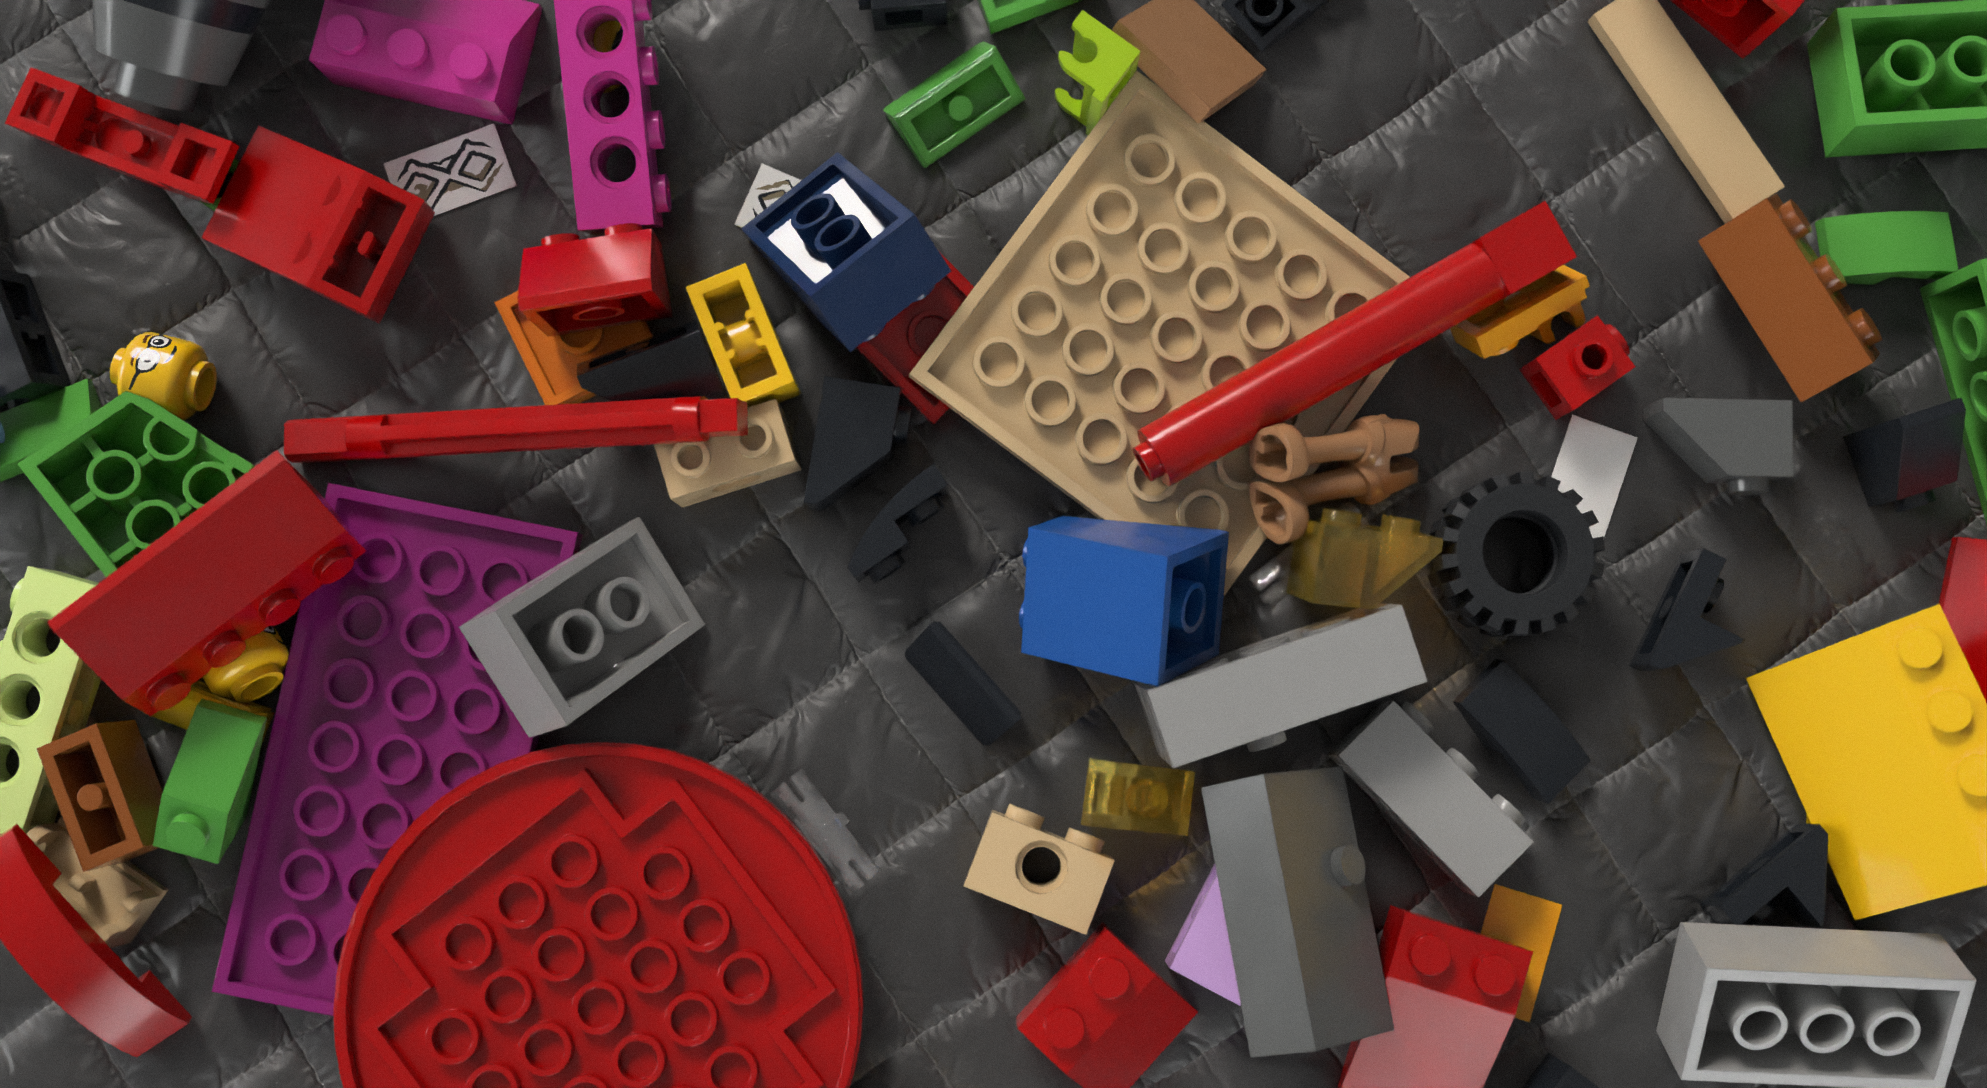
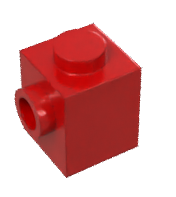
(1578, 367)

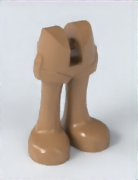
(1367, 474)

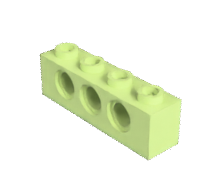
(64, 686)

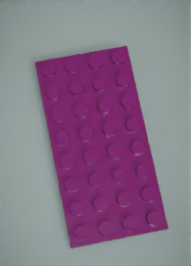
(372, 728)

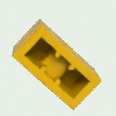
(743, 337)

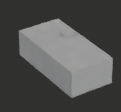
(1282, 684)
(1813, 1006)

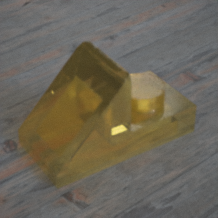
(1137, 797)

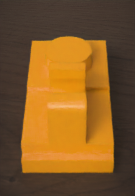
(1524, 313)

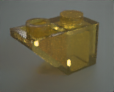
(1357, 563)

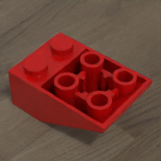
(319, 223)

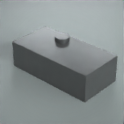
(1297, 911)

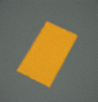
(1527, 923)

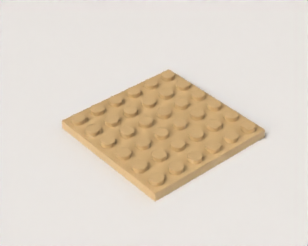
(1138, 289)

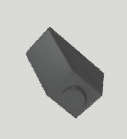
(1728, 439)

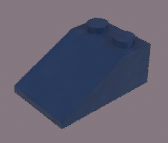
(847, 250)

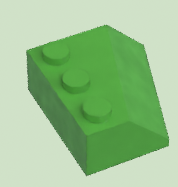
(129, 477)

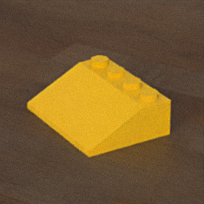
(1887, 759)

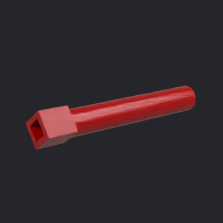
(1353, 346)

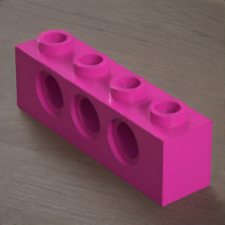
(594, 136)

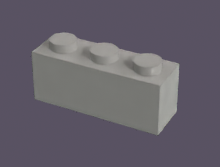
(1433, 796)

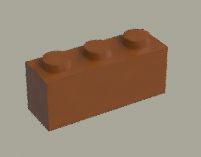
(1792, 296)

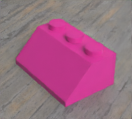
(431, 51)

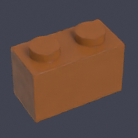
(105, 792)

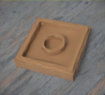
(1189, 55)

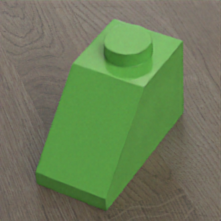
(210, 782)

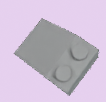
(582, 628)

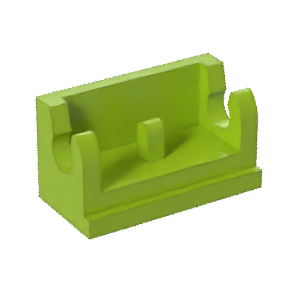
(1098, 62)

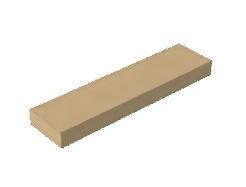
(1686, 105)

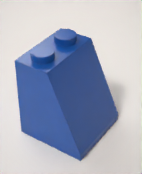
(1123, 596)

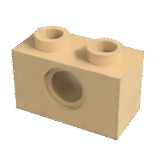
(730, 462)
(1066, 898)

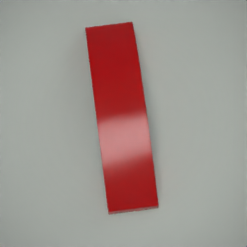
(122, 137)
(73, 960)

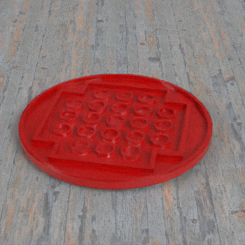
(600, 932)

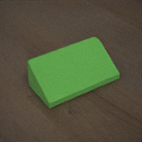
(954, 103)
(41, 421)

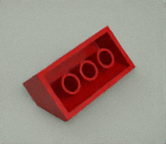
(209, 586)

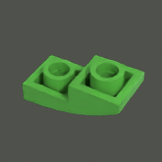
(1889, 245)

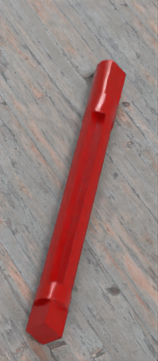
(514, 429)

